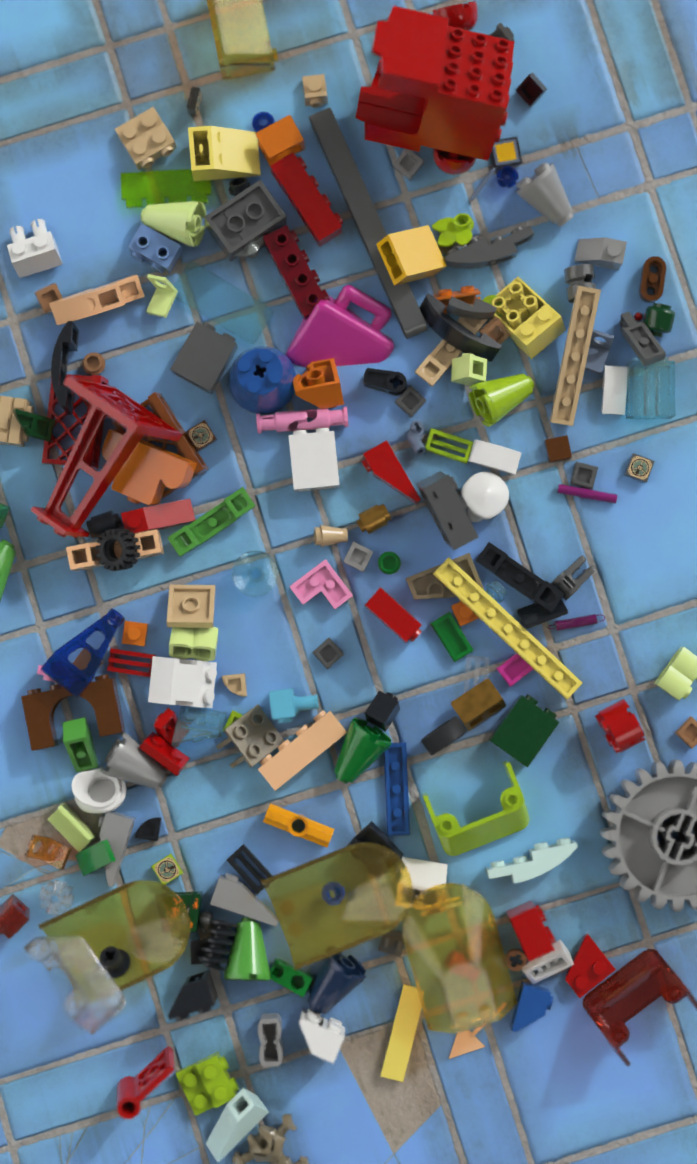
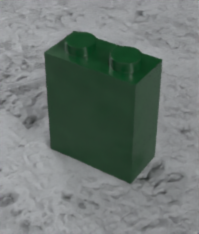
(524, 729)

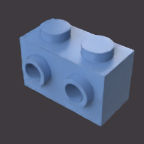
(155, 249)

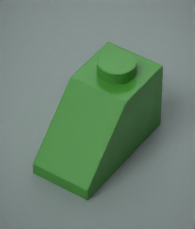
(79, 744)

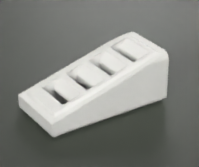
(554, 963)

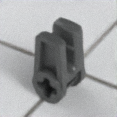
(565, 581)

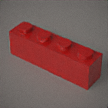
(306, 198)

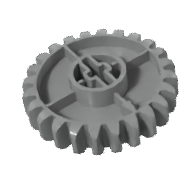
(651, 867)

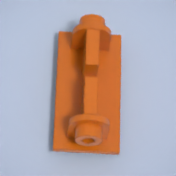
(467, 295)

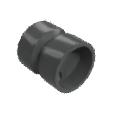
(578, 276)

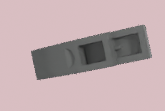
(481, 254)

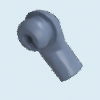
(415, 437)

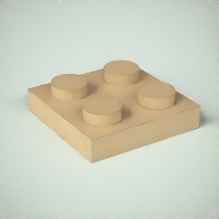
(191, 606)

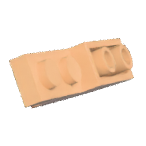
(96, 300)

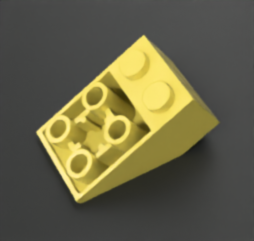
(223, 153)
(528, 317)

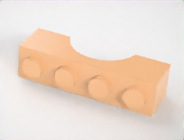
(84, 555)

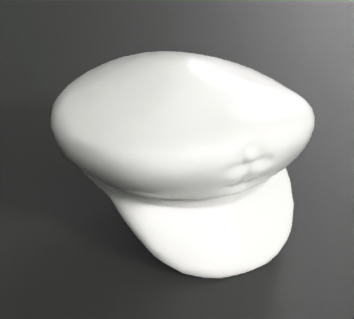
(485, 496)
(98, 792)

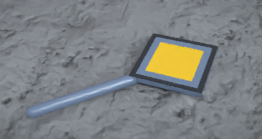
(503, 154)

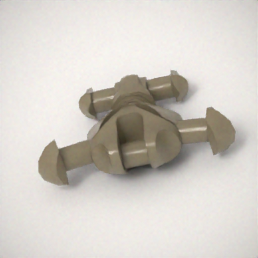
(268, 1145)

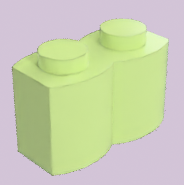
(193, 643)
(679, 674)

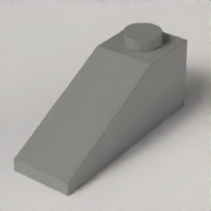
(117, 829)
(238, 898)

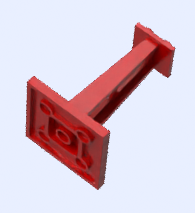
(130, 414)

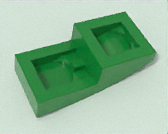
(95, 857)

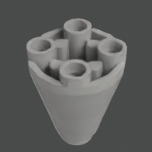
(546, 194)

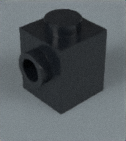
(382, 710)

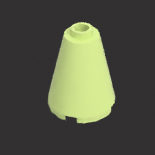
(177, 220)

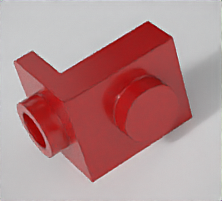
(166, 724)

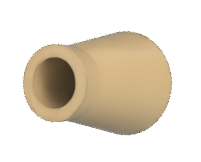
(329, 535)

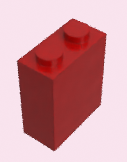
(393, 616)

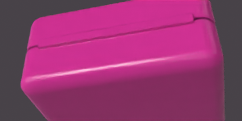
(342, 334)

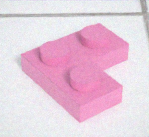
(324, 580)

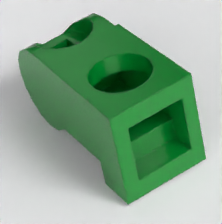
(294, 980)

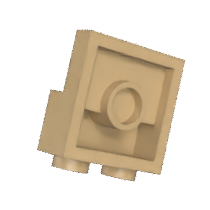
(146, 138)

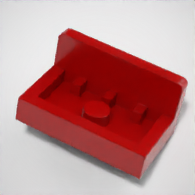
(164, 753)

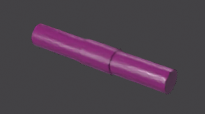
(587, 493)

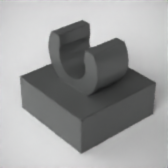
(392, 943)

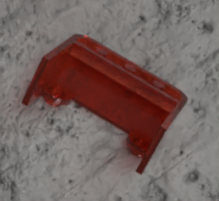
(630, 992)

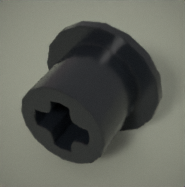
(115, 961)

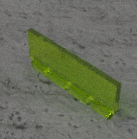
(158, 185)

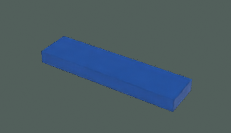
(396, 790)

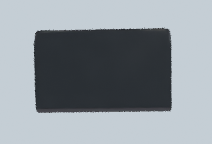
(535, 614)

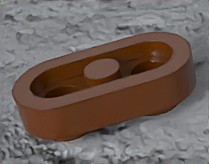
(652, 280)

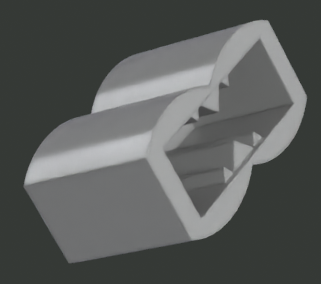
(271, 1044)

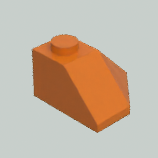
(320, 384)

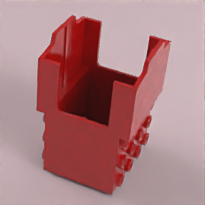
(436, 86)

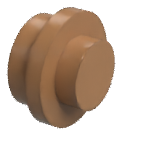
(93, 363)

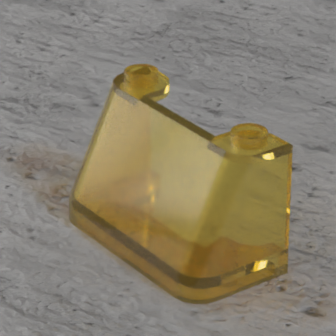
(241, 37)

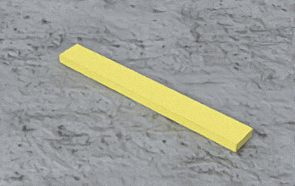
(507, 628)

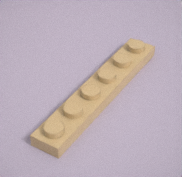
(575, 355)

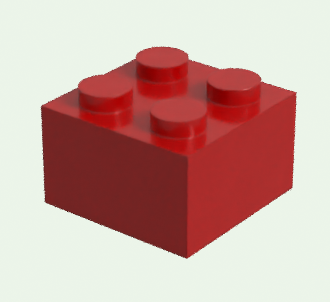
(530, 931)

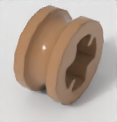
(513, 952)

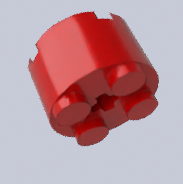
(620, 726)

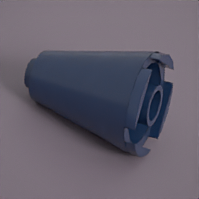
(334, 981)

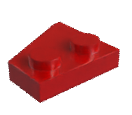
(589, 967)

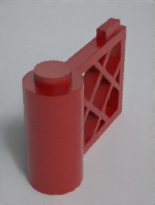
(134, 1089)

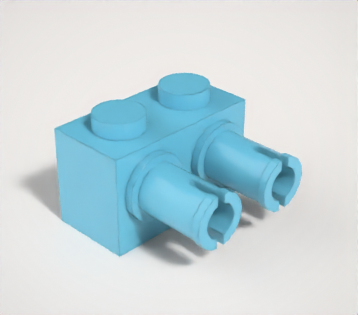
(287, 704)

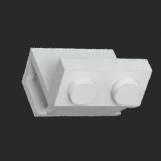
(182, 682)

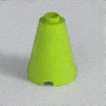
(499, 396)

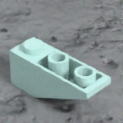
(235, 1123)

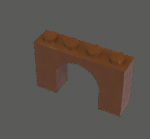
(41, 706)

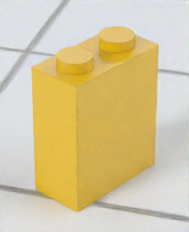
(411, 255)

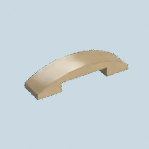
(441, 358)

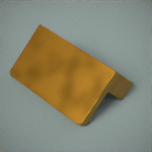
(478, 704)

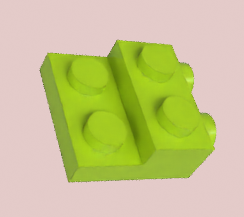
(207, 1083)

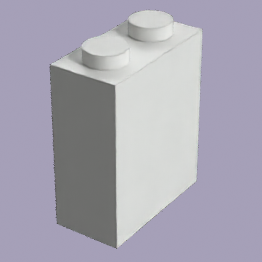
(313, 460)

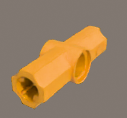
(313, 831)

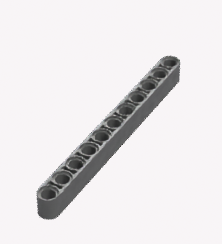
(365, 218)

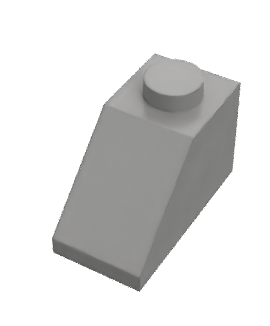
(601, 252)

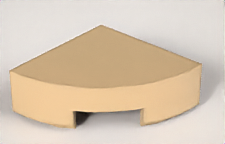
(236, 684)

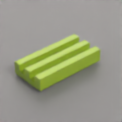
(448, 446)

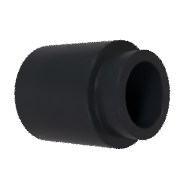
(103, 522)

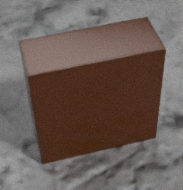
(558, 449)

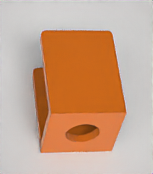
(280, 140)

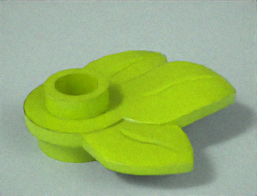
(454, 230)

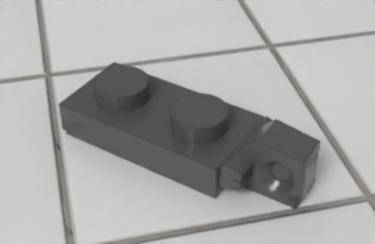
(641, 340)

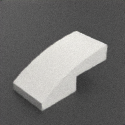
(614, 390)
(494, 456)

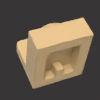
(315, 90)

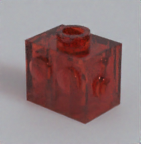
(13, 916)

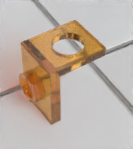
(49, 851)

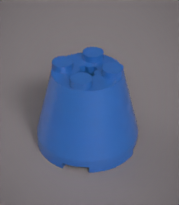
(267, 393)

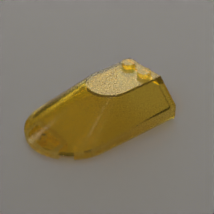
(373, 904)
(135, 917)
(457, 959)

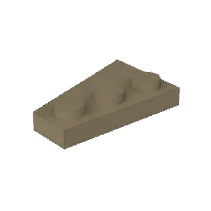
(427, 586)

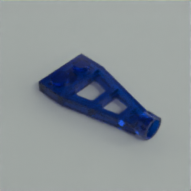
(65, 672)

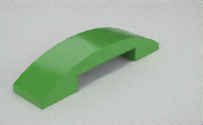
(212, 522)

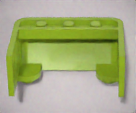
(458, 840)

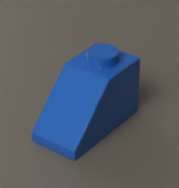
(530, 1006)

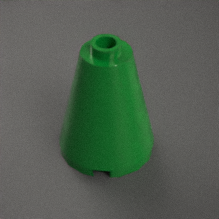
(360, 750)

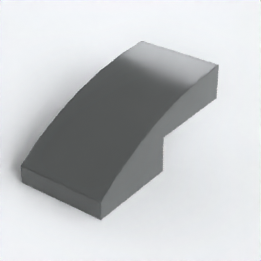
(479, 310)

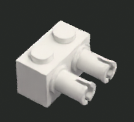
(33, 253)

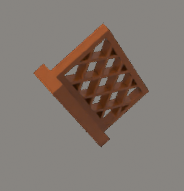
(184, 446)

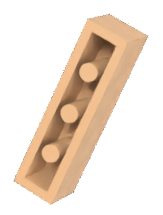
(302, 750)

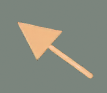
(466, 1042)

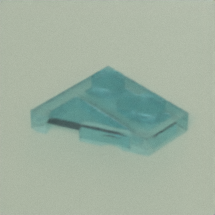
(198, 724)

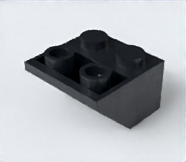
(195, 995)

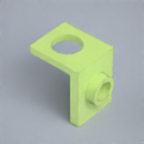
(163, 296)

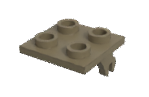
(253, 737)

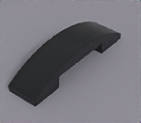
(455, 333)
(66, 342)
(519, 577)

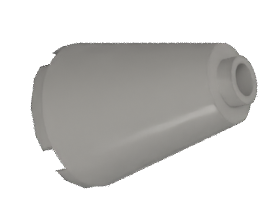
(132, 764)

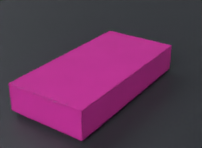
(514, 669)

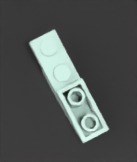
(542, 859)

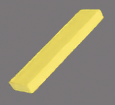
(402, 1034)

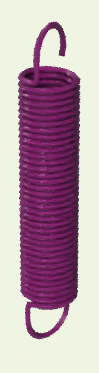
(576, 622)

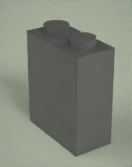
(204, 357)

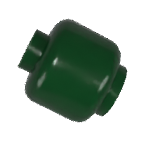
(659, 319)

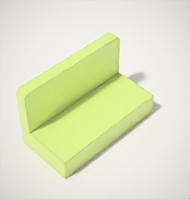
(72, 827)

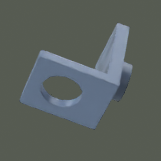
(598, 352)

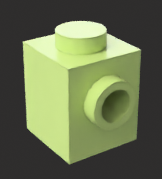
(468, 369)

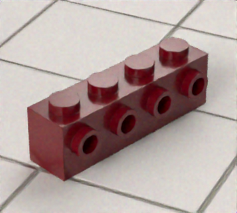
(294, 269)

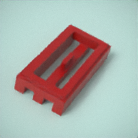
(112, 660)

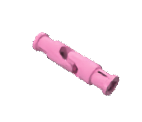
(297, 420)

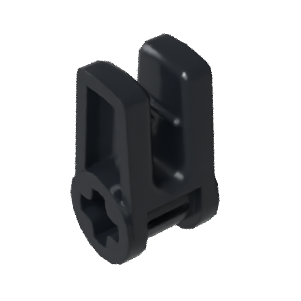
(382, 381)

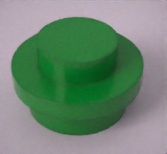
(389, 563)

